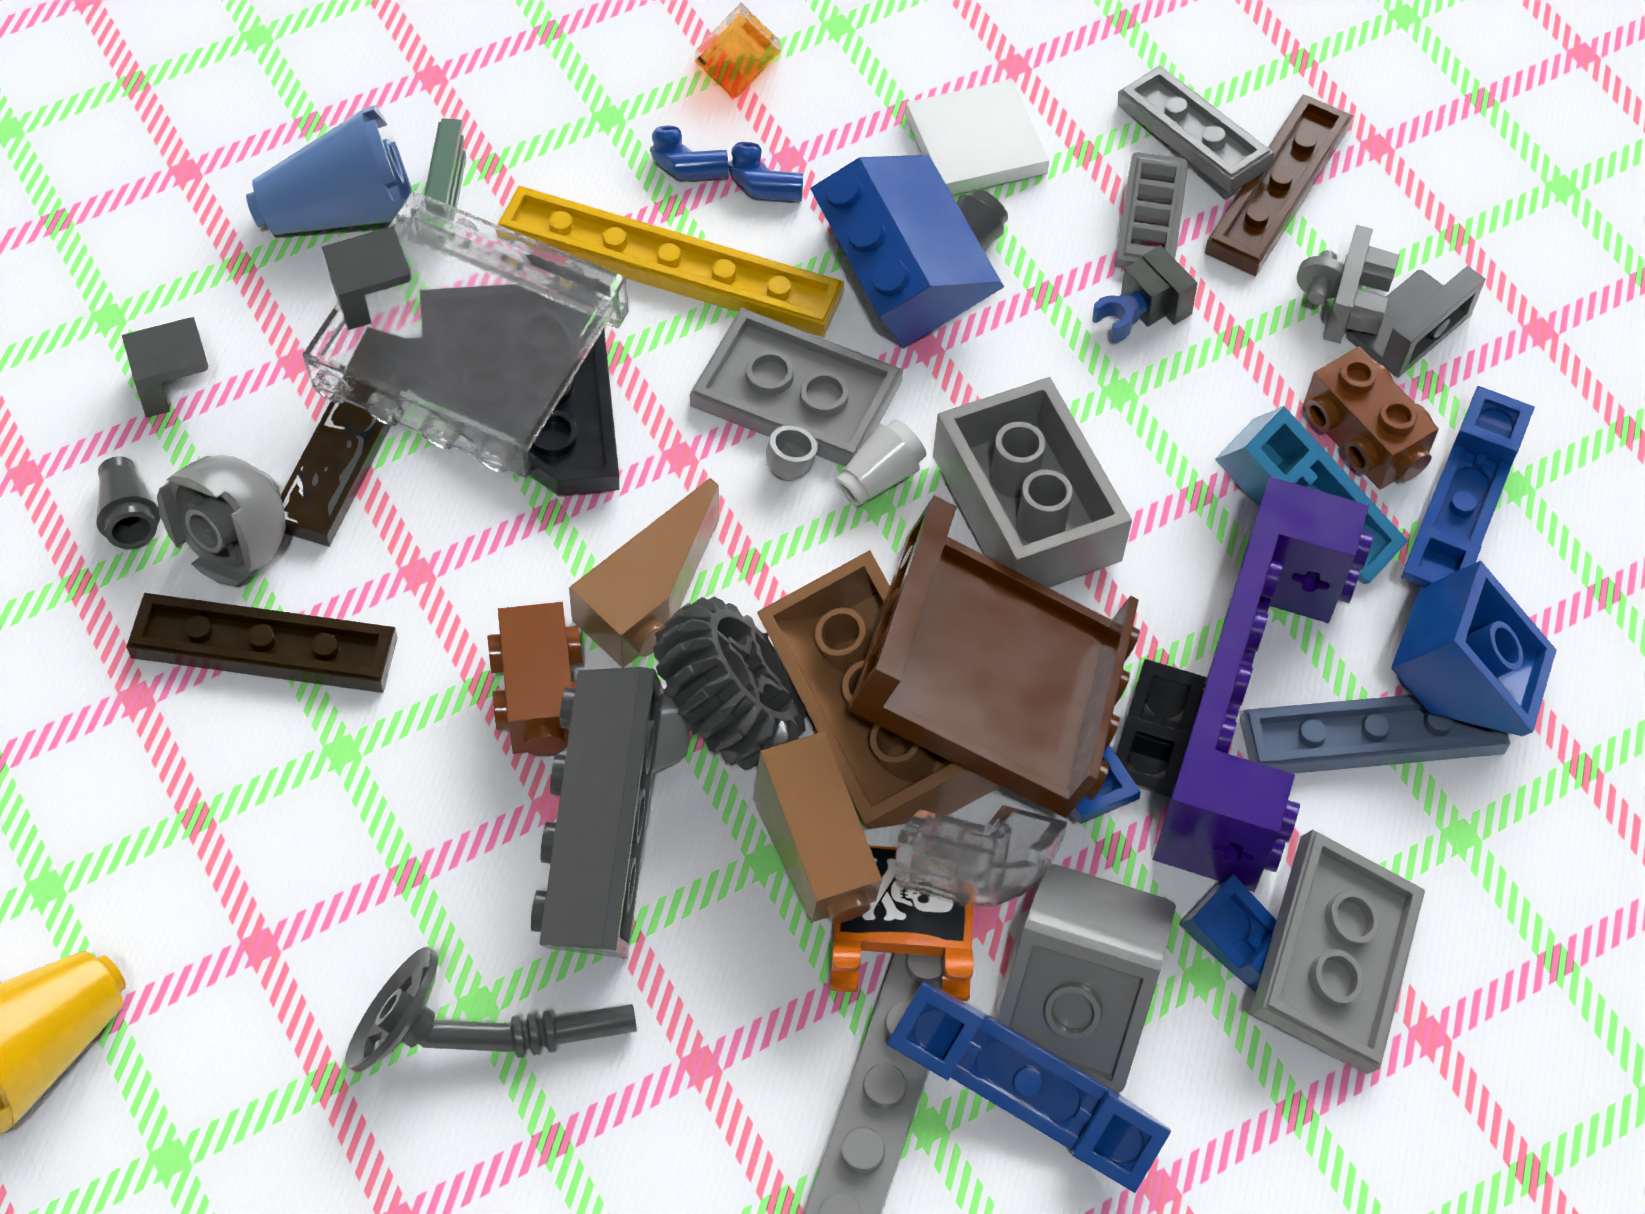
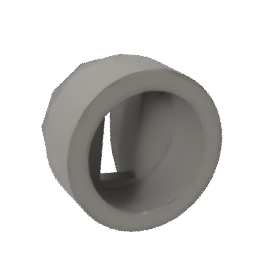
(790, 452)

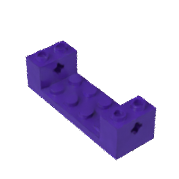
(1225, 808)

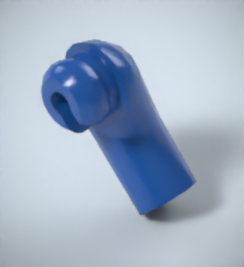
(682, 161)
(758, 179)

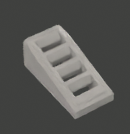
(1158, 180)

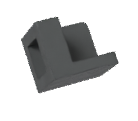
(365, 267)
(162, 356)

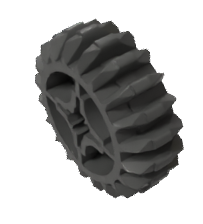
(728, 681)

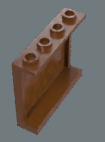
(995, 669)

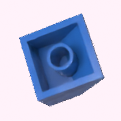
(1474, 653)

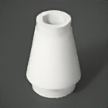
(881, 462)

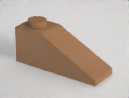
(646, 578)

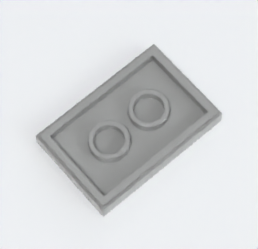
(784, 376)
(1338, 952)

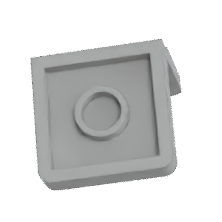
(1088, 971)

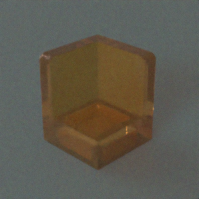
(737, 51)

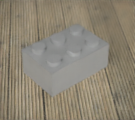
(1031, 484)

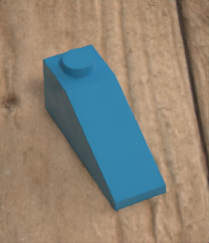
(1285, 450)

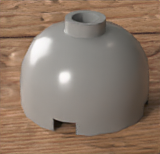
(225, 515)

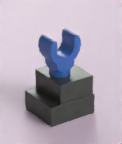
(1150, 290)

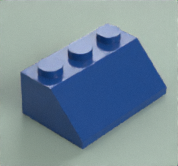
(906, 242)

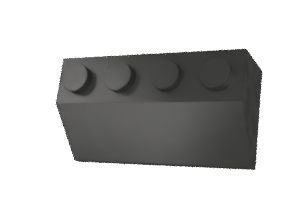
(601, 811)

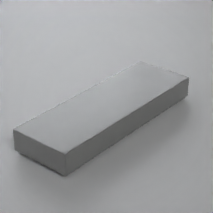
(1195, 129)

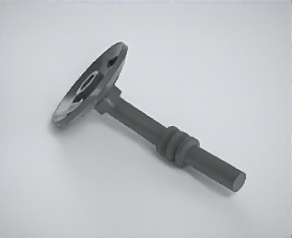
(402, 1016)

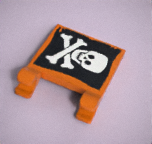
(905, 925)

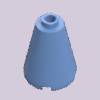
(334, 181)

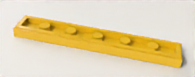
(677, 261)

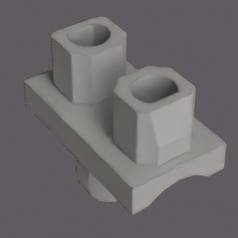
(1352, 308)

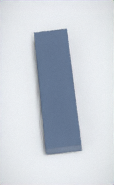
(1361, 735)

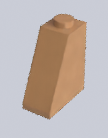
(816, 829)

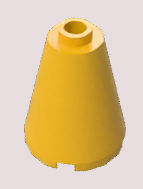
(49, 1022)

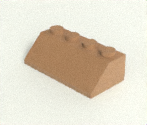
(823, 643)

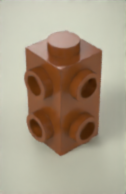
(1370, 418)
(536, 662)

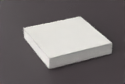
(978, 136)

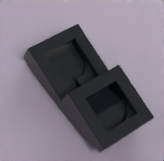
(1159, 725)

